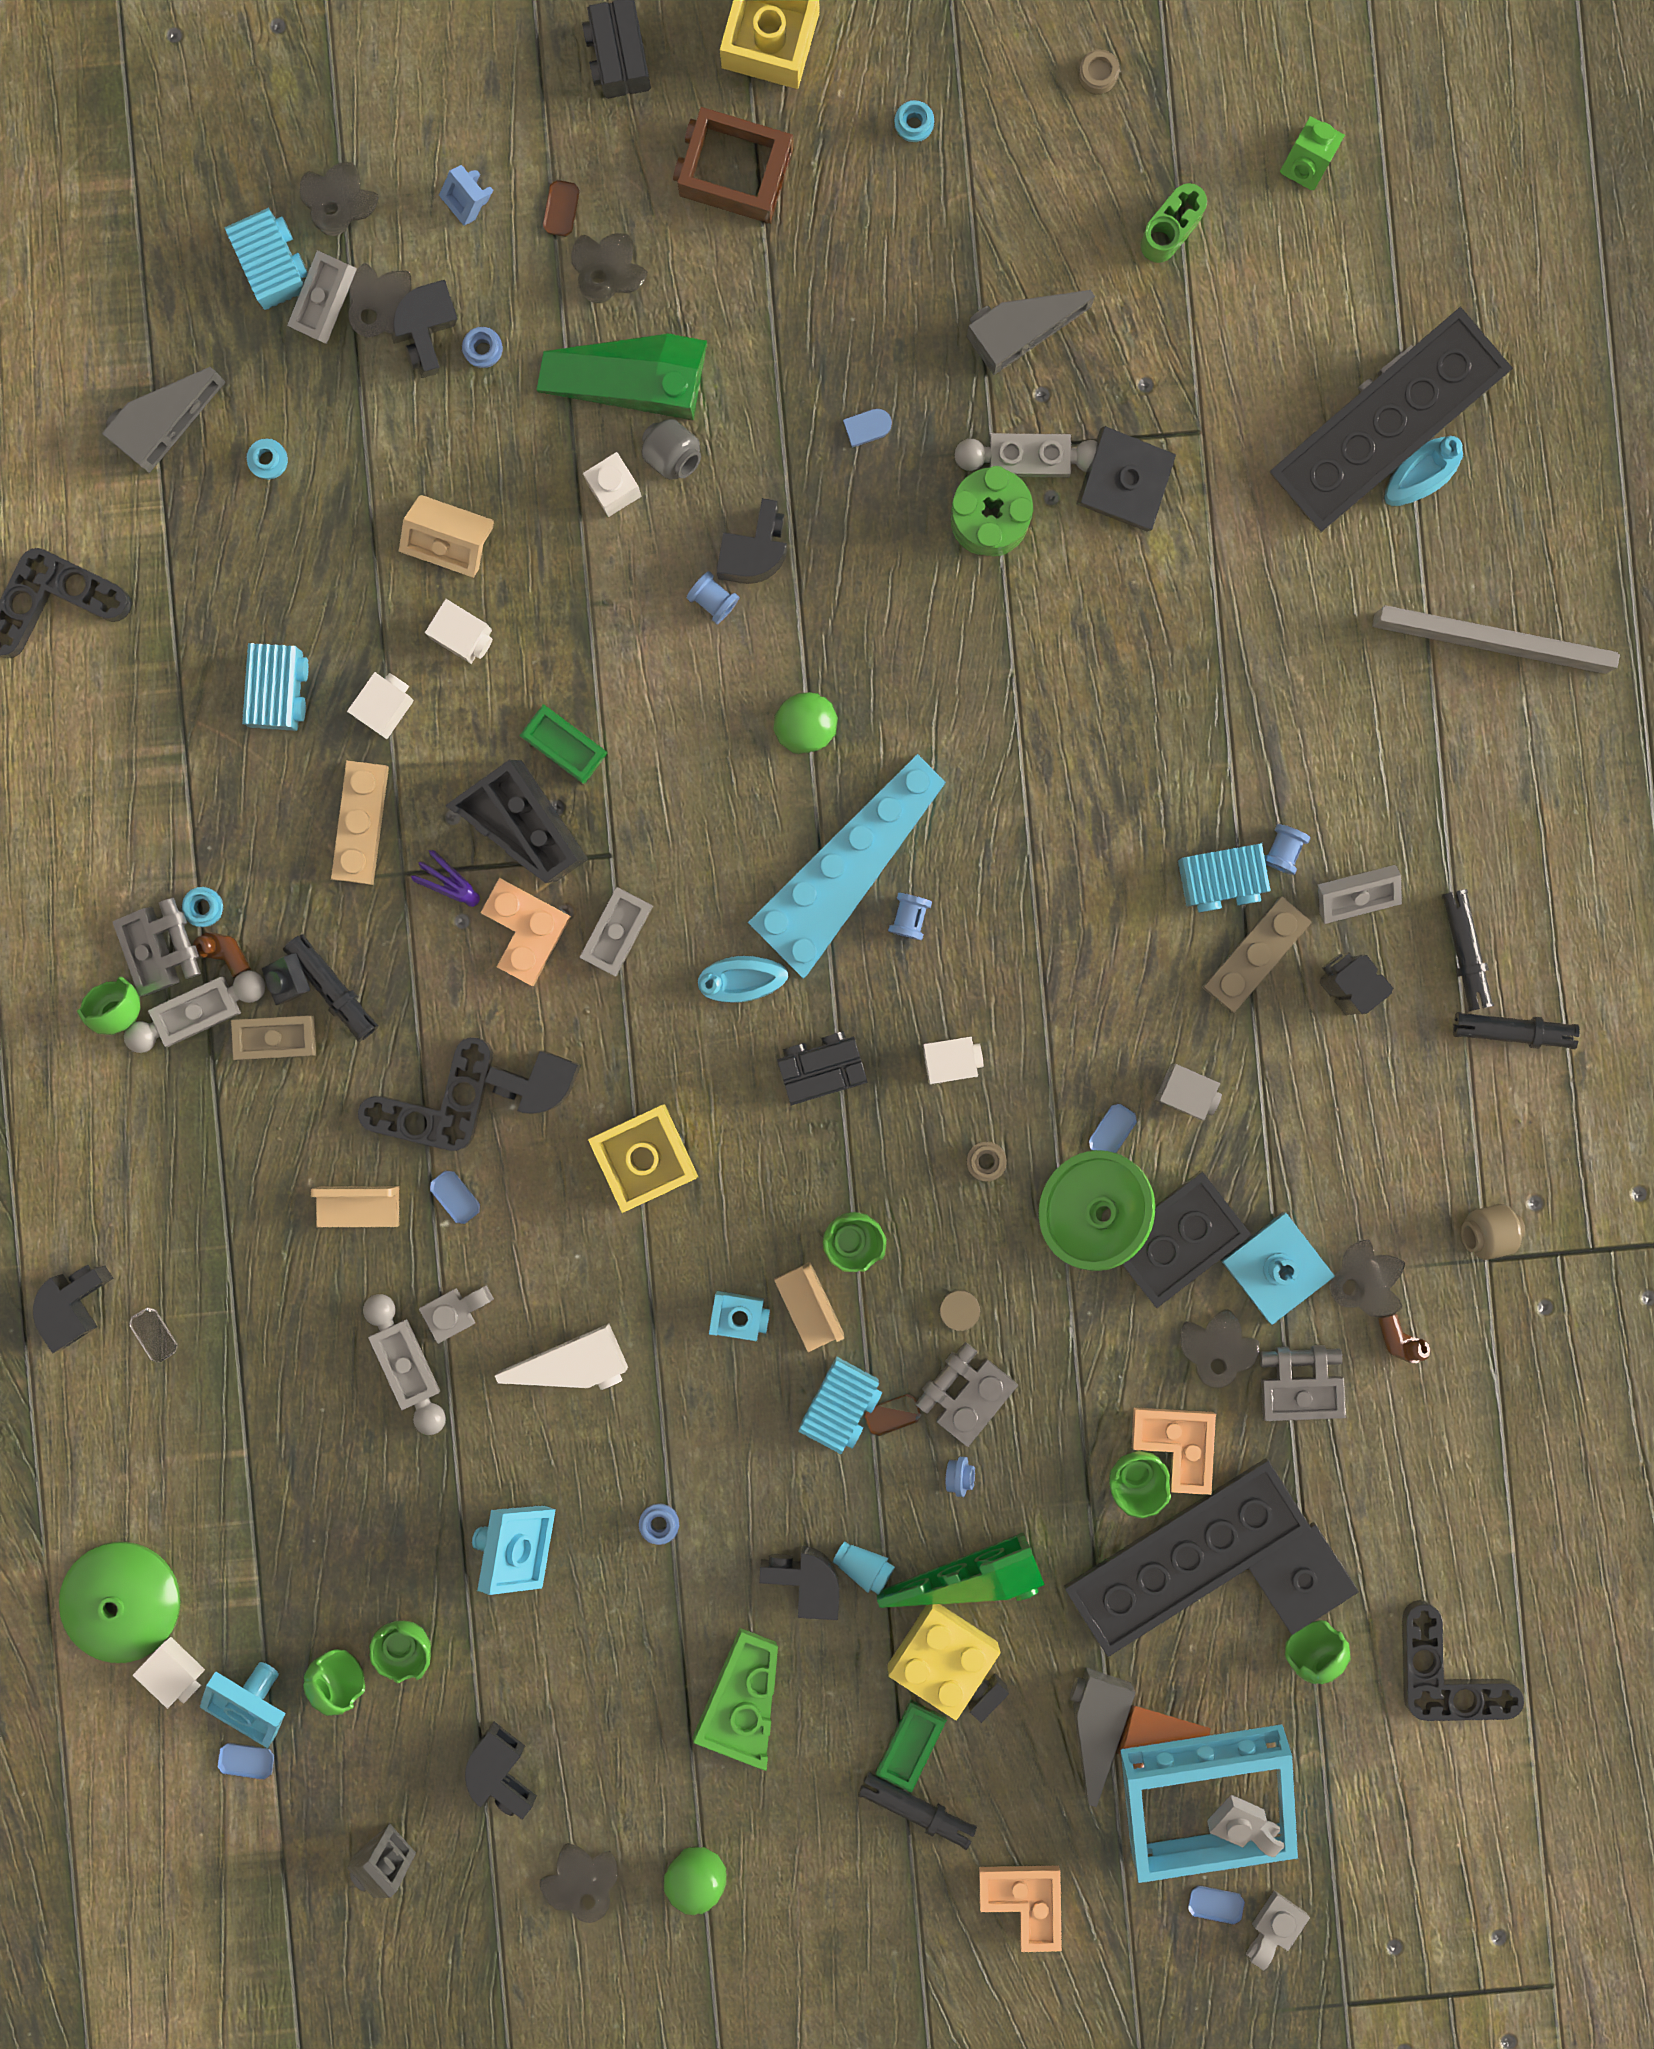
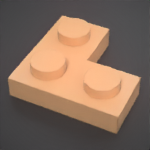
(535, 928)
(1187, 1437)
(1033, 1893)

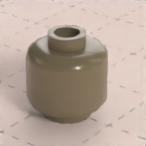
(1492, 1232)

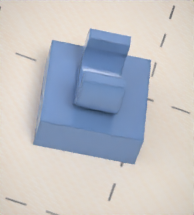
(463, 194)

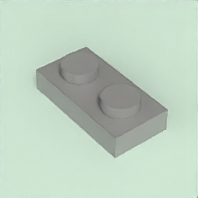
(322, 297)
(1360, 894)
(616, 931)

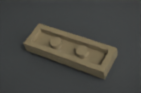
(1256, 954)

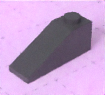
(1020, 325)
(157, 420)
(1100, 1717)
(381, 1864)

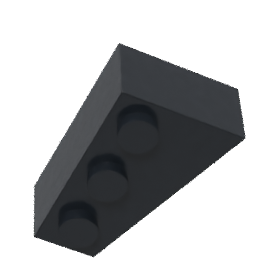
(521, 821)

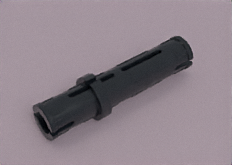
(1467, 950)
(341, 1000)
(1532, 1032)
(918, 1811)

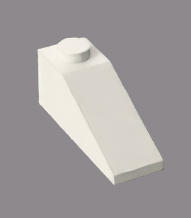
(576, 1363)

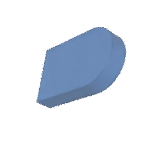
(867, 426)

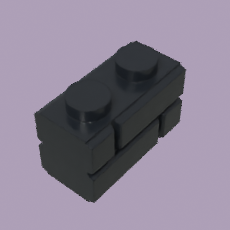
(618, 48)
(1355, 983)
(821, 1069)

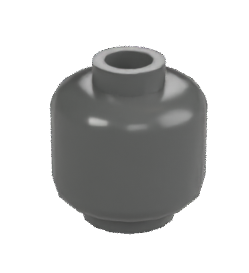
(671, 449)

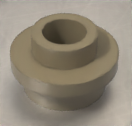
(999, 1161)

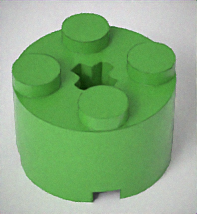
(995, 489)

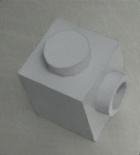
(1189, 1092)

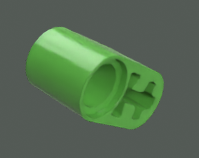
(1165, 222)

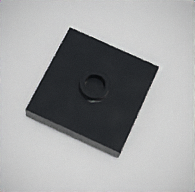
(1126, 479)
(1304, 1580)

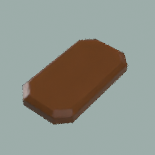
(561, 208)
(886, 1420)

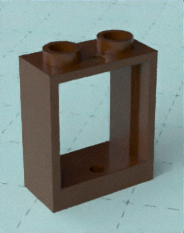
(724, 198)

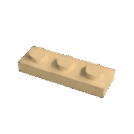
(359, 822)

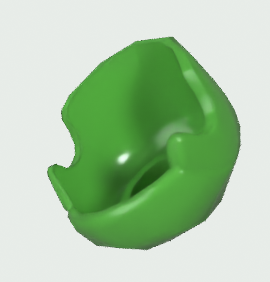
(805, 723)
(110, 1007)
(854, 1242)
(1140, 1484)
(400, 1651)
(1318, 1653)
(334, 1682)
(695, 1880)

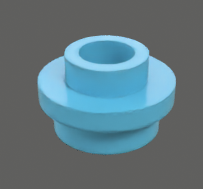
(918, 110)
(275, 467)
(190, 903)

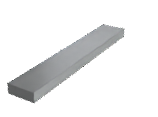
(1496, 639)

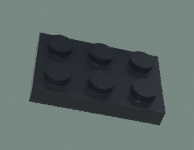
(1187, 1237)

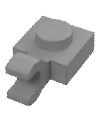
(452, 1312)
(1241, 1822)
(1279, 1925)

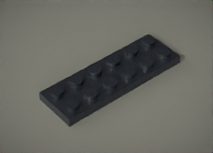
(1391, 419)
(1187, 1557)

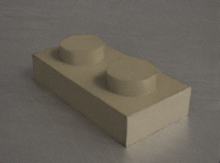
(273, 1037)

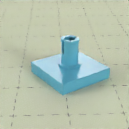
(1277, 1268)
(514, 1549)
(244, 1706)

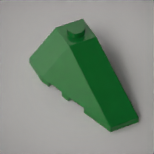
(638, 374)
(985, 1575)

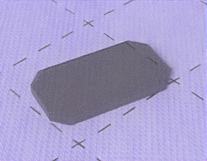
(153, 1335)

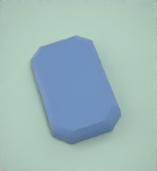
(1113, 1129)
(455, 1197)
(246, 1761)
(1216, 1905)

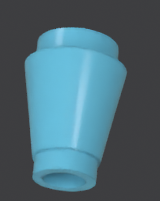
(864, 1567)

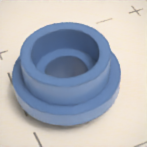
(473, 339)
(960, 1476)
(658, 1536)

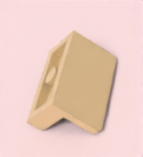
(445, 535)
(357, 1206)
(809, 1307)

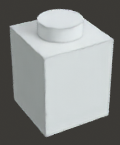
(612, 484)
(460, 632)
(381, 703)
(952, 1060)
(170, 1673)

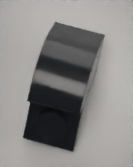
(418, 315)
(750, 558)
(544, 1090)
(58, 1308)
(814, 1576)
(488, 1773)

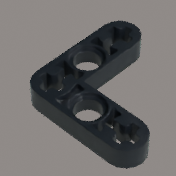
(53, 583)
(437, 1119)
(1433, 1678)

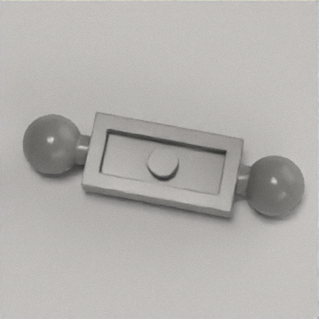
(1027, 454)
(194, 1011)
(404, 1364)

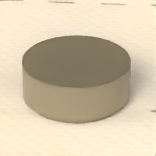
(1099, 71)
(959, 1310)

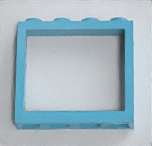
(1197, 1761)

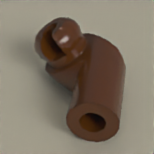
(222, 948)
(1401, 1344)

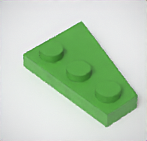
(740, 1704)

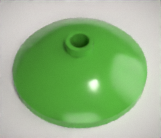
(1074, 1208)
(140, 1588)

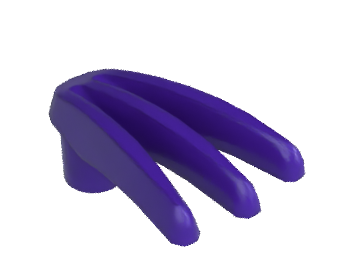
(454, 886)

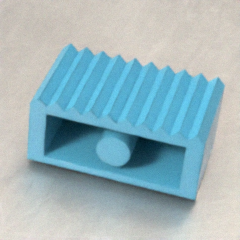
(266, 258)
(274, 687)
(1224, 876)
(840, 1405)

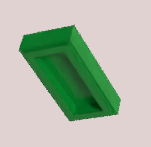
(563, 744)
(911, 1745)

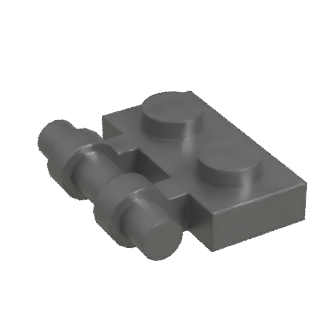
(147, 951)
(1304, 1396)
(975, 1402)

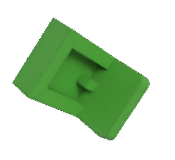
(1312, 153)

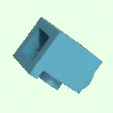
(727, 1304)

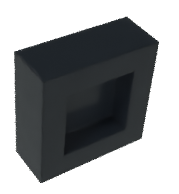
(285, 979)
(987, 1697)

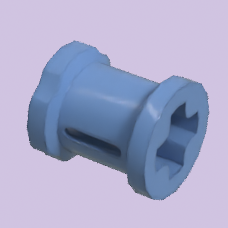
(712, 597)
(1286, 849)
(910, 916)

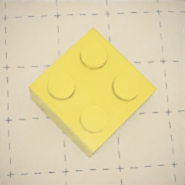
(769, 39)
(643, 1158)
(943, 1659)

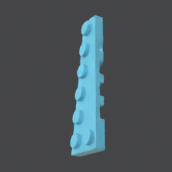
(829, 887)

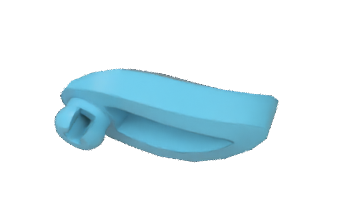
(1424, 471)
(741, 979)

